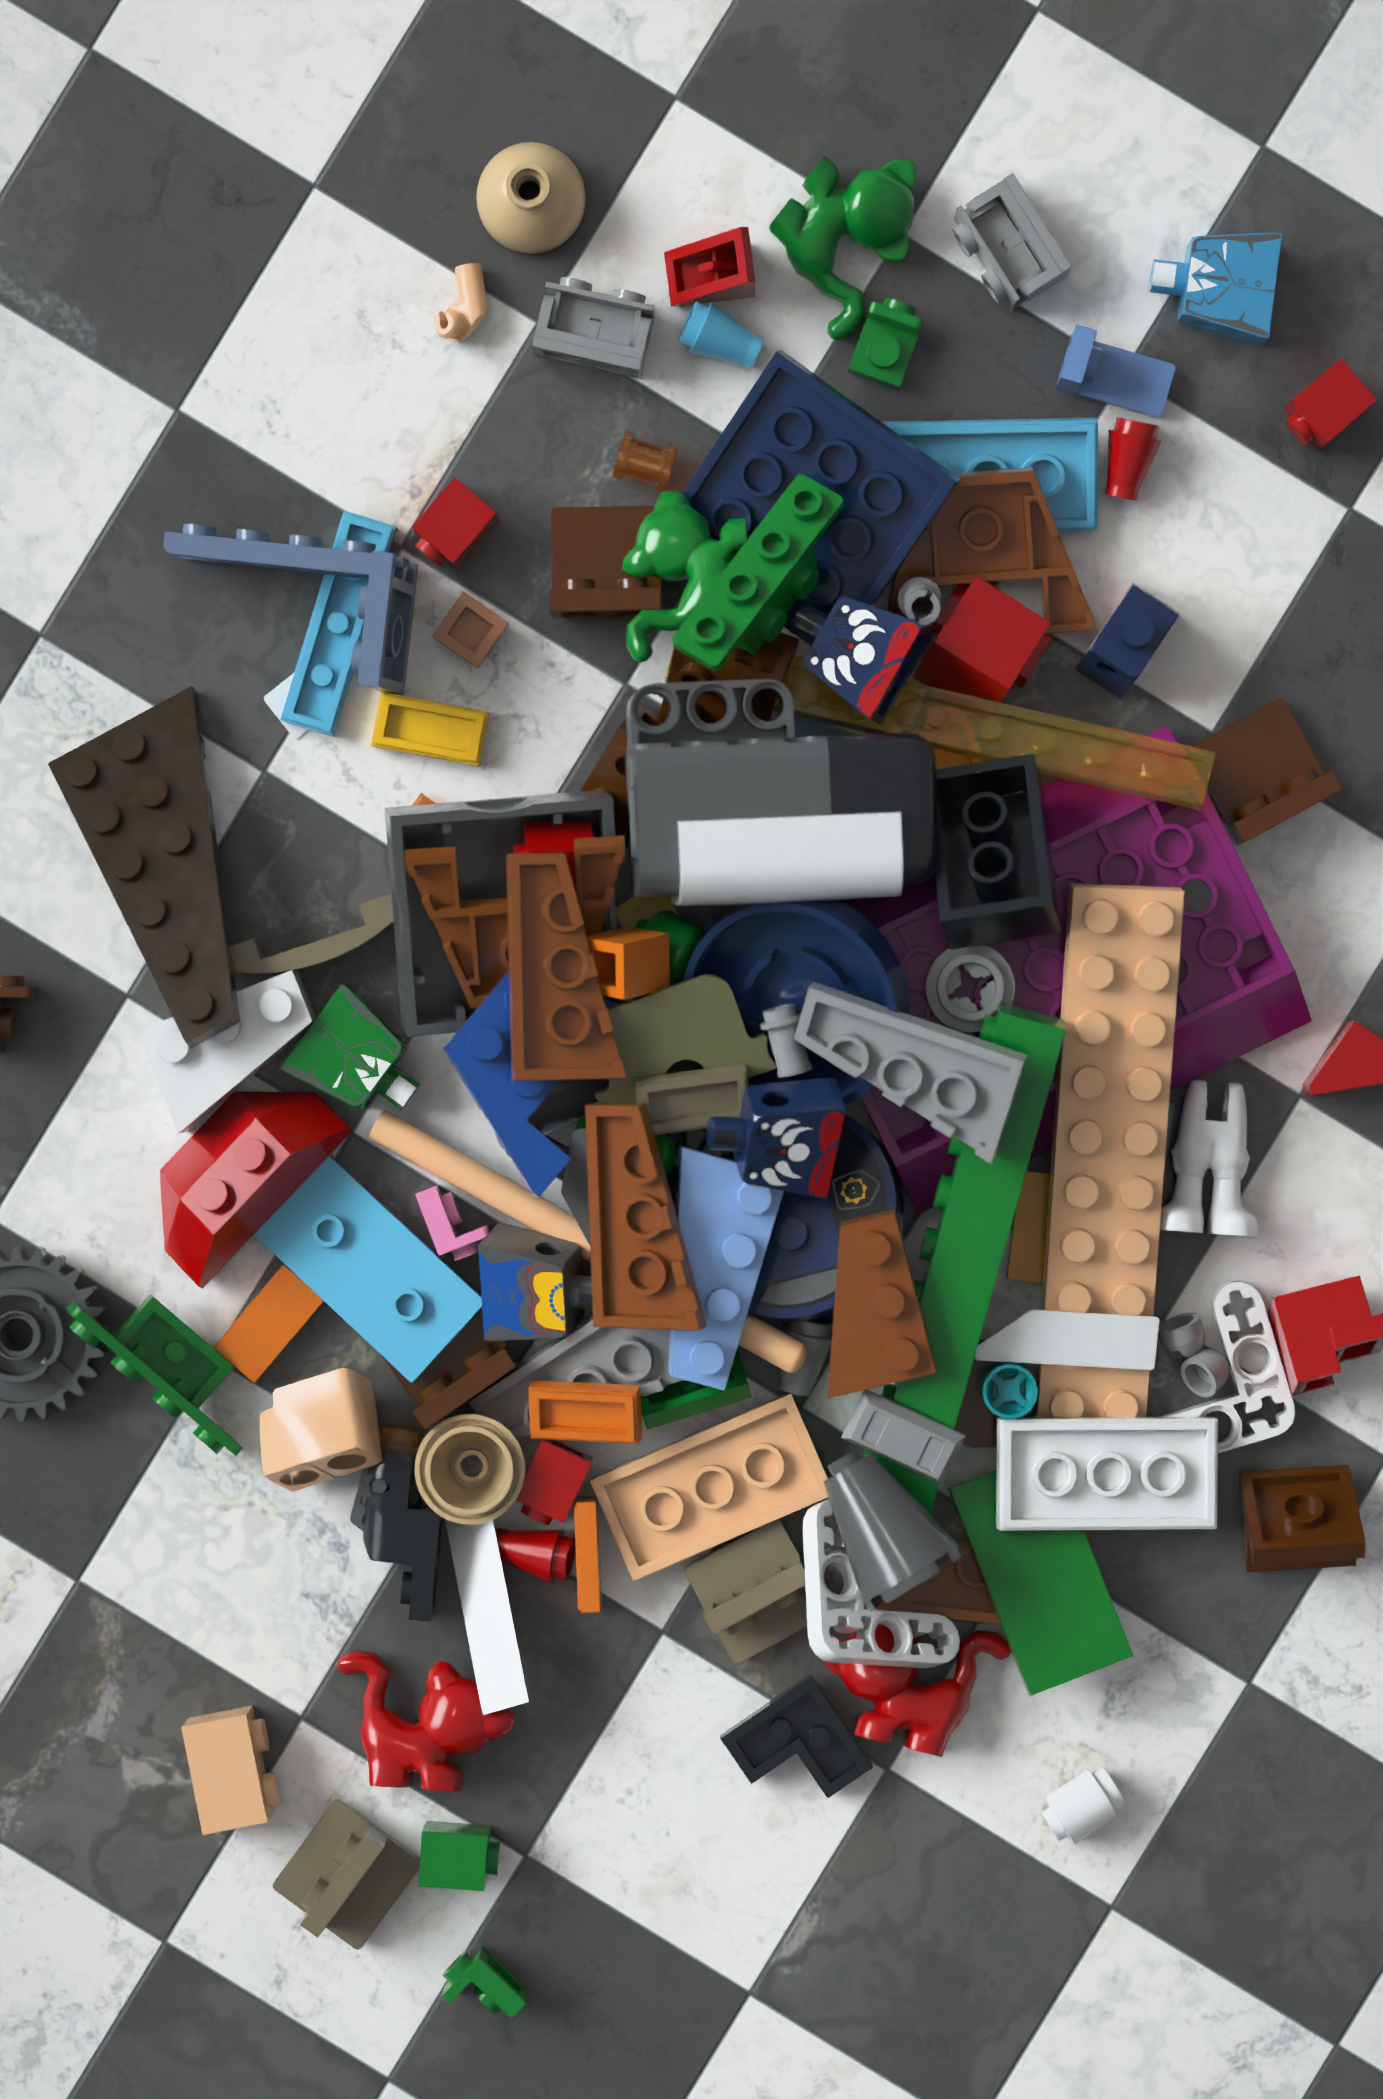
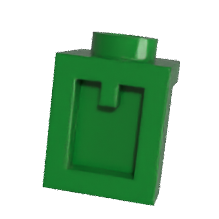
(886, 343)
(495, 1983)

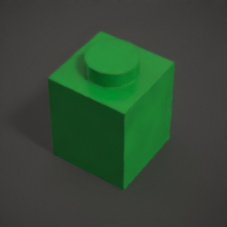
(457, 1856)

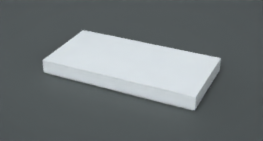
(1107, 1473)

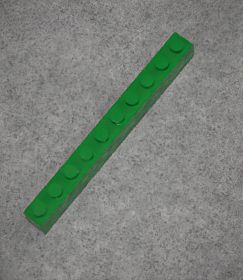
(973, 1233)

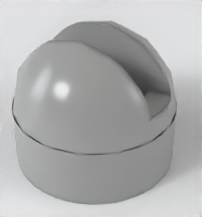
(1182, 1335)
(1205, 1372)

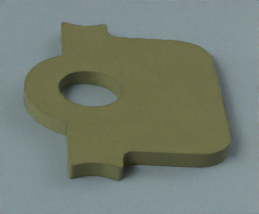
(680, 1023)

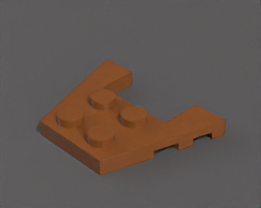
(999, 531)
(477, 929)

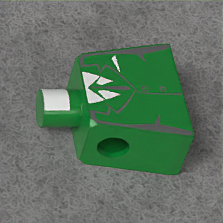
(352, 1054)

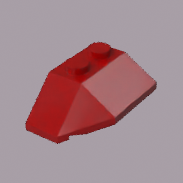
(241, 1173)

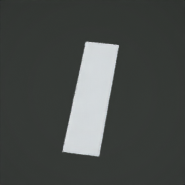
(487, 1615)

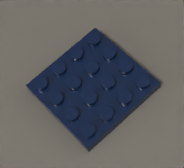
(809, 428)

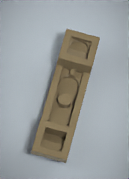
(250, 958)

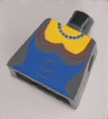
(531, 1285)

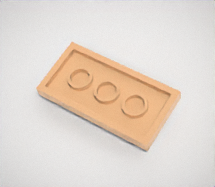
(711, 1486)

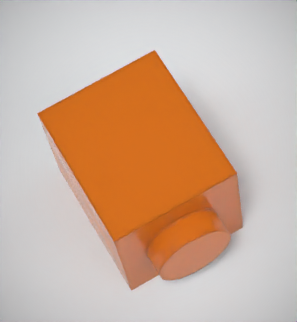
(630, 961)

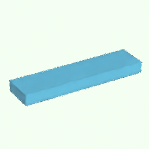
(326, 655)

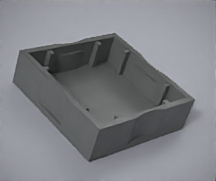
(483, 838)

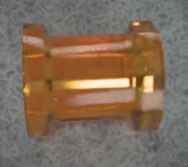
(645, 461)

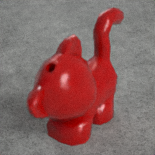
(922, 1711)
(447, 1726)

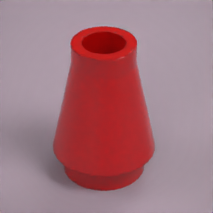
(1130, 455)
(538, 1552)

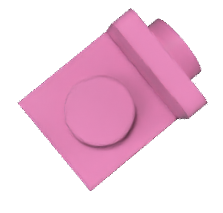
(441, 1217)

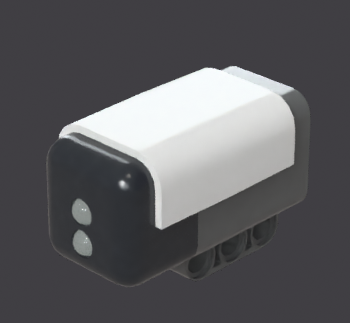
(771, 815)

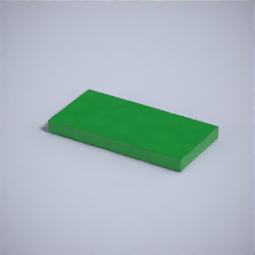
(1042, 1592)

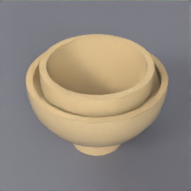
(534, 223)
(453, 1492)

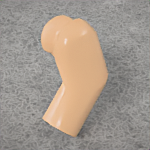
(468, 309)

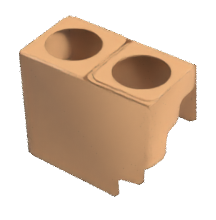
(320, 1429)

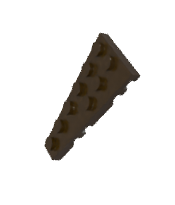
(154, 837)

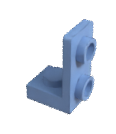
(1114, 375)

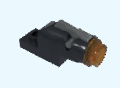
(397, 1523)

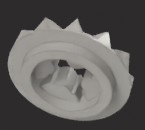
(944, 978)

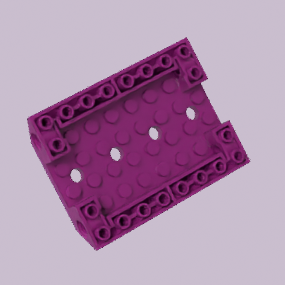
(1232, 966)

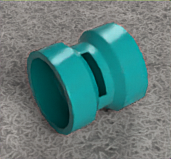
(1015, 1394)

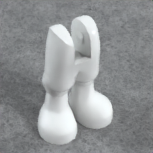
(1211, 1146)

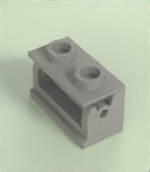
(1010, 243)
(594, 327)

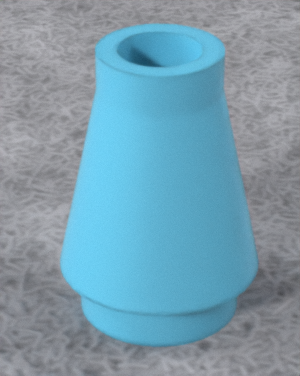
(719, 336)

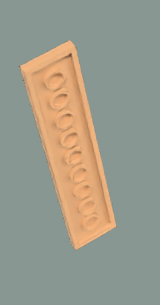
(1110, 1129)

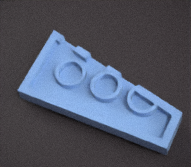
(725, 1240)

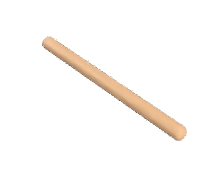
(545, 1218)

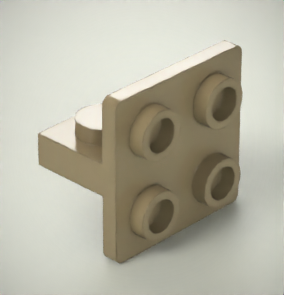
(752, 1590)
(346, 1875)

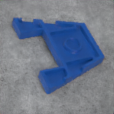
(483, 1061)

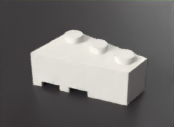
(204, 1076)

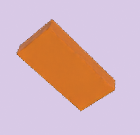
(268, 1323)
(585, 1411)
(587, 1554)

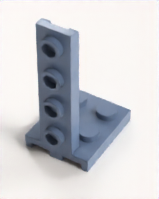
(383, 604)

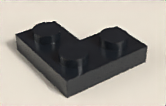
(803, 1724)

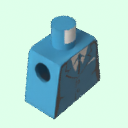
(1224, 284)

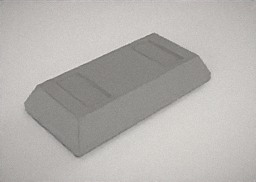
(903, 1436)

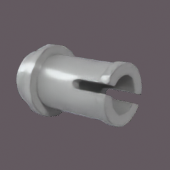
(915, 588)
(789, 1054)

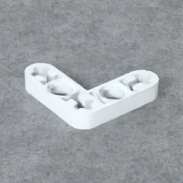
(1248, 1387)
(848, 1615)

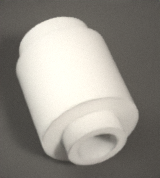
(1082, 1805)

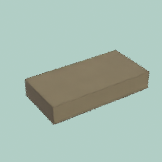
(690, 1097)

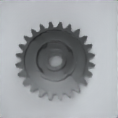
(57, 1355)

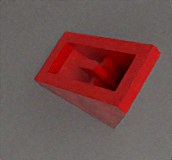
(711, 269)
(1348, 1063)

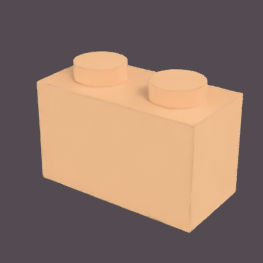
(230, 1769)

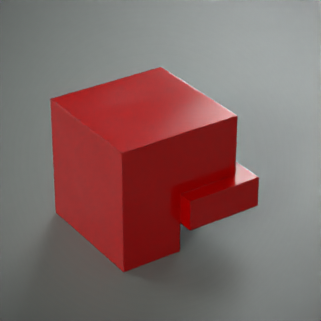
(983, 643)
(1321, 1329)

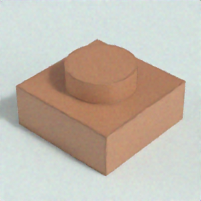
(470, 630)

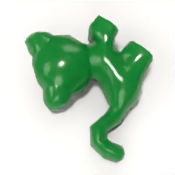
(871, 210)
(676, 546)

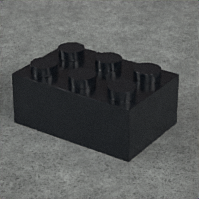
(994, 853)

